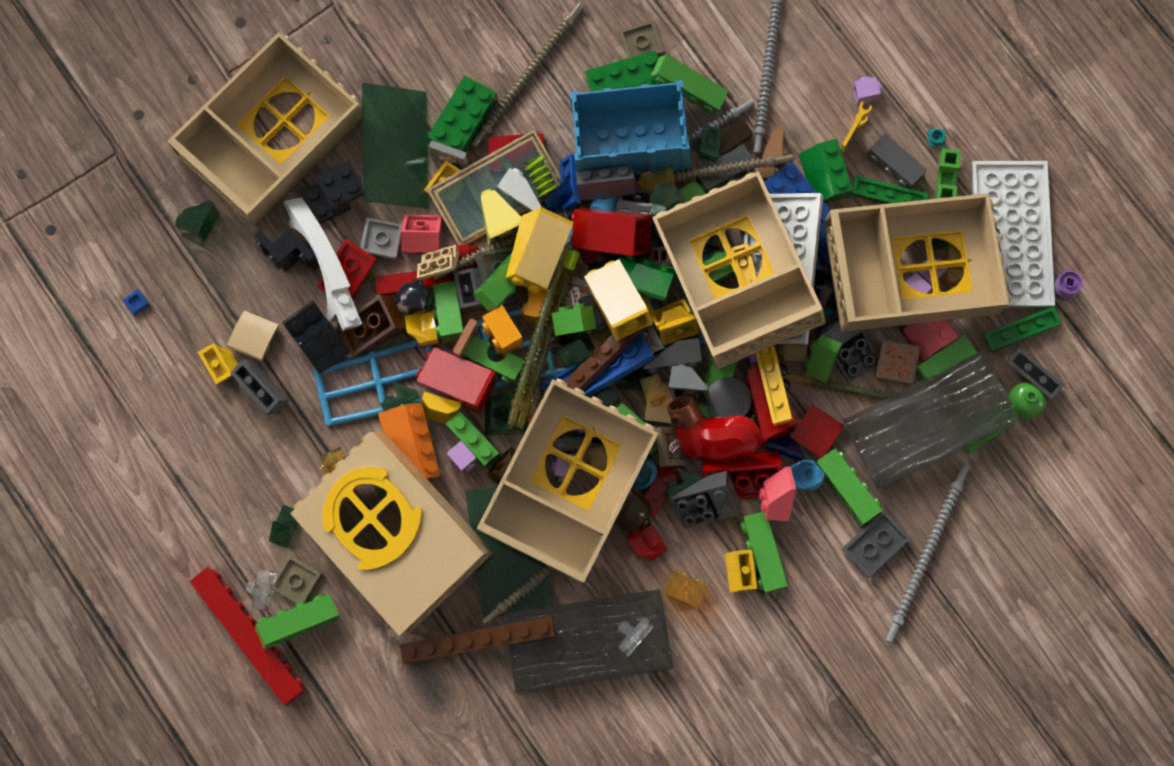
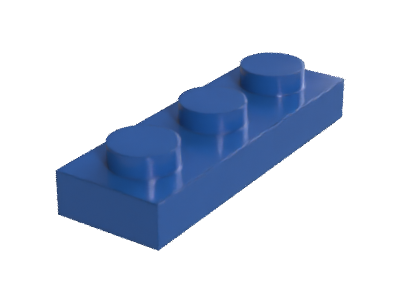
(568, 171)

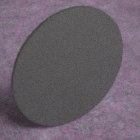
(729, 398)

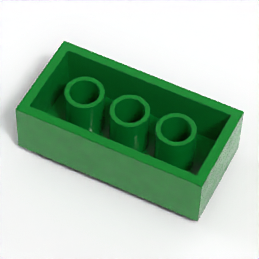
(623, 73)
(463, 115)

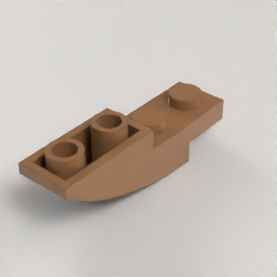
(775, 148)

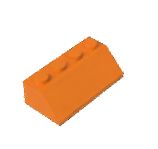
(410, 432)

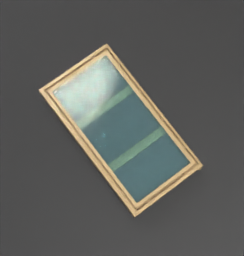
(460, 194)

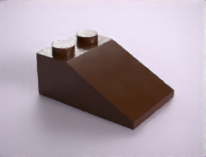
(380, 323)

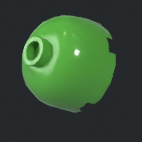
(1027, 400)

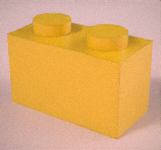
(740, 571)

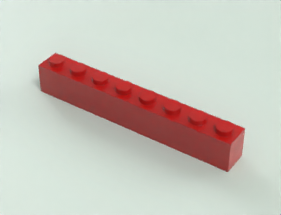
(242, 630)

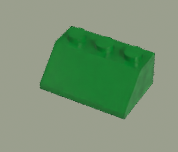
(826, 171)
(648, 277)

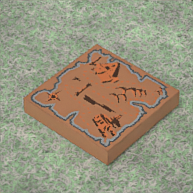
(470, 330)
(897, 362)

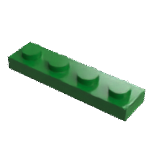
(884, 192)
(1022, 329)

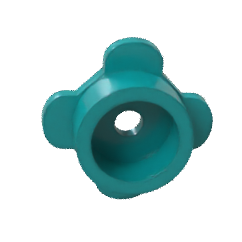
(940, 133)

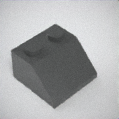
(686, 382)

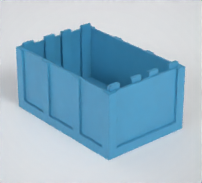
(631, 127)

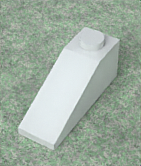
(518, 189)

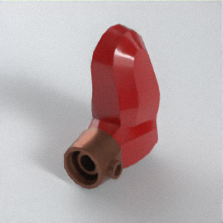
(715, 437)

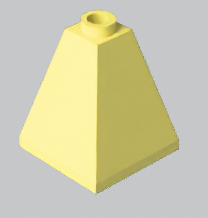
(498, 216)

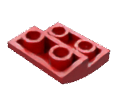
(817, 431)

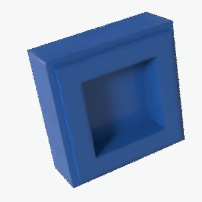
(136, 302)

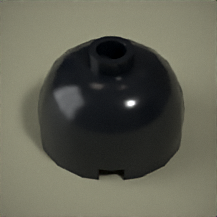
(415, 294)

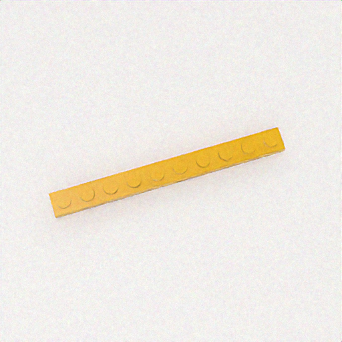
(768, 359)

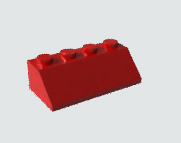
(747, 471)

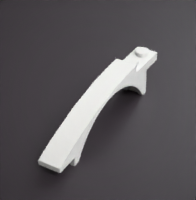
(339, 301)

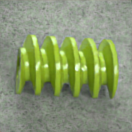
(541, 175)

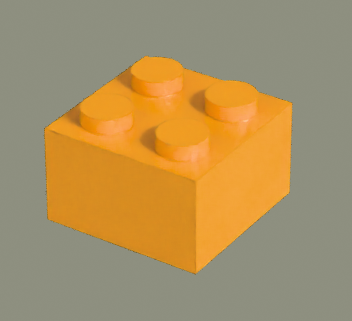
(502, 331)

